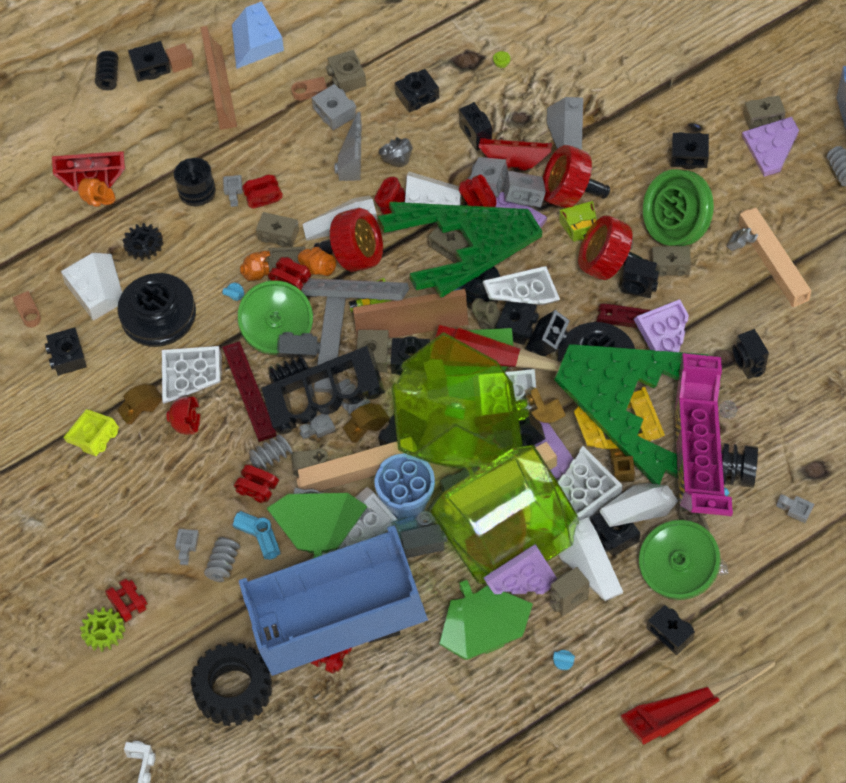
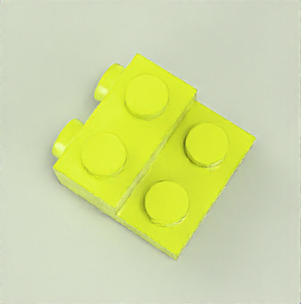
(92, 432)

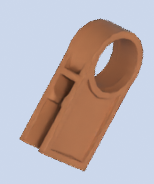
(312, 88)
(26, 306)

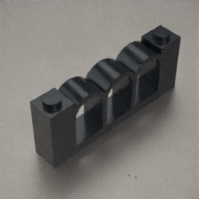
(368, 386)

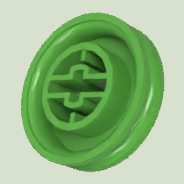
(678, 207)

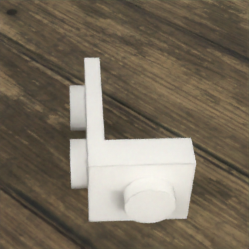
(141, 751)

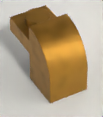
(139, 399)
(543, 411)
(365, 418)
(622, 466)

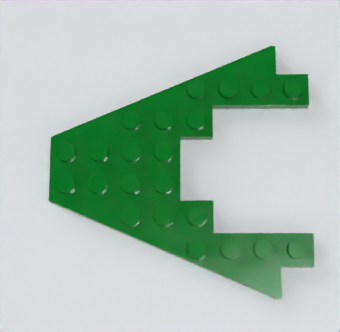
(490, 232)
(602, 386)

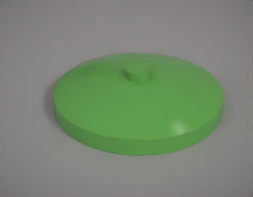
(270, 311)
(679, 560)

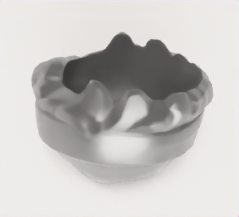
(397, 152)

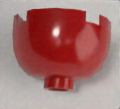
(183, 415)

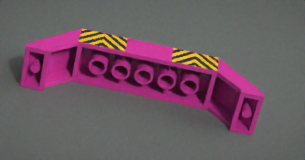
(699, 436)

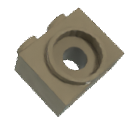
(346, 71)
(380, 344)
(569, 591)

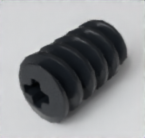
(106, 70)
(287, 370)

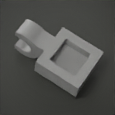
(232, 187)
(740, 238)
(319, 425)
(798, 508)
(186, 542)

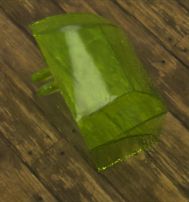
(455, 406)
(505, 512)

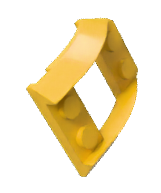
(641, 406)

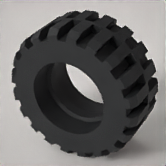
(234, 708)

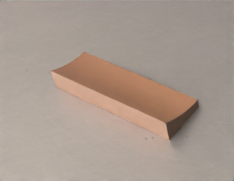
(219, 81)
(413, 314)

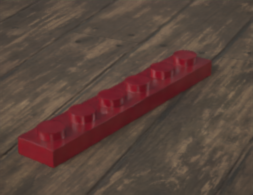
(249, 391)

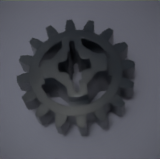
(143, 241)

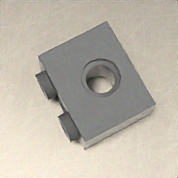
(334, 107)
(493, 170)
(524, 189)

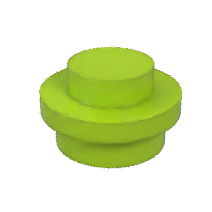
(501, 59)

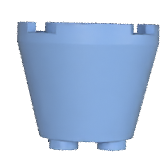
(404, 485)

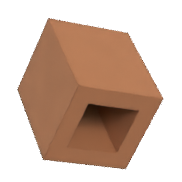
(179, 57)

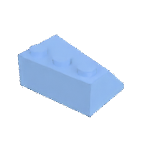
(255, 35)

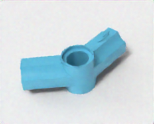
(252, 525)

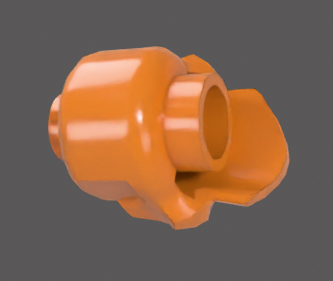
(95, 192)
(317, 261)
(255, 266)

